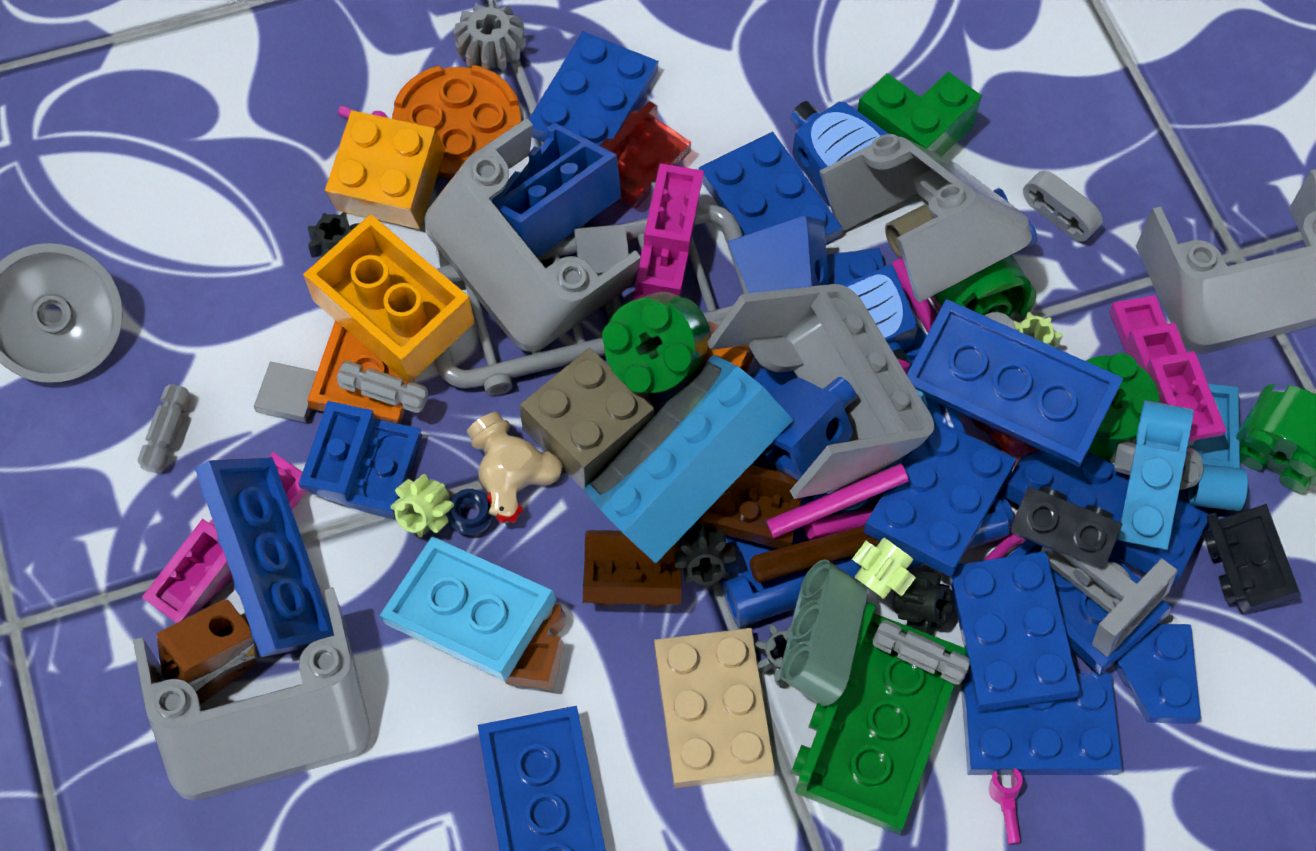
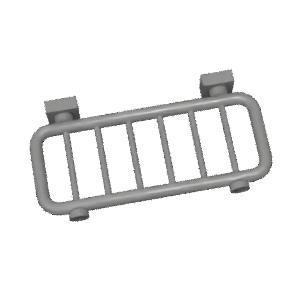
(498, 376)

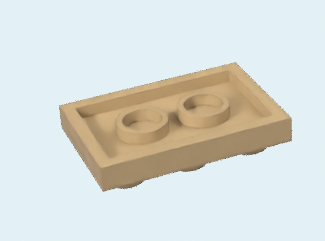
(713, 708)

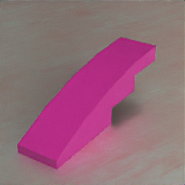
(669, 232)
(1163, 356)
(200, 563)

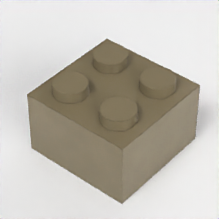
(584, 416)

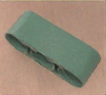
(824, 633)

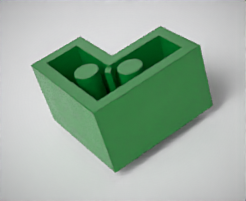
(930, 120)

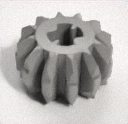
(490, 37)

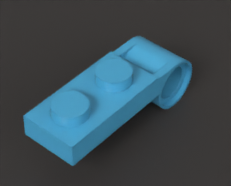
(1155, 474)
(1222, 481)

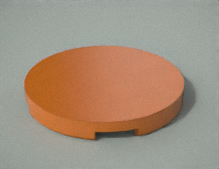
(463, 105)

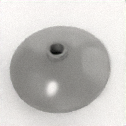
(89, 307)

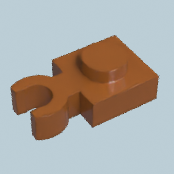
(543, 655)

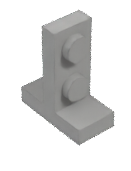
(1116, 593)

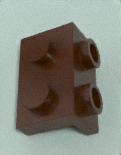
(750, 502)
(625, 575)

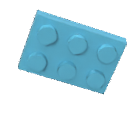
(468, 608)

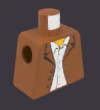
(208, 649)

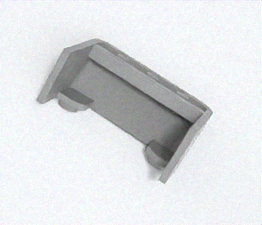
(969, 223)
(499, 268)
(1238, 302)
(826, 336)
(264, 734)

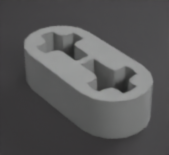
(1062, 205)

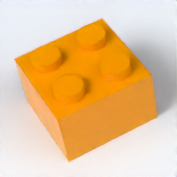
(385, 169)

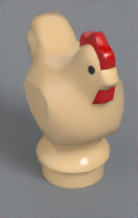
(509, 465)

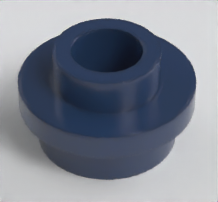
(466, 500)

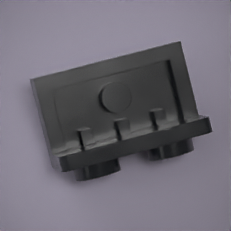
(1066, 528)
(1253, 559)

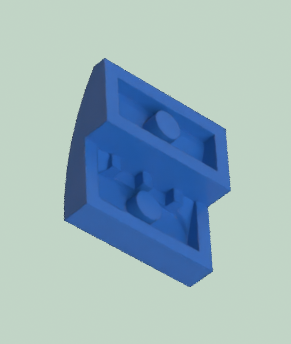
(359, 459)

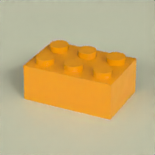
(389, 298)

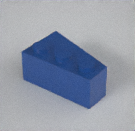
(559, 189)

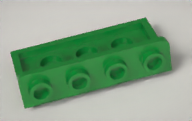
(876, 733)

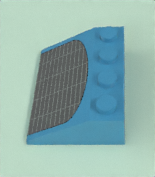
(687, 456)

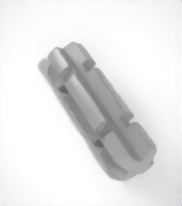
(382, 386)
(164, 428)
(921, 652)

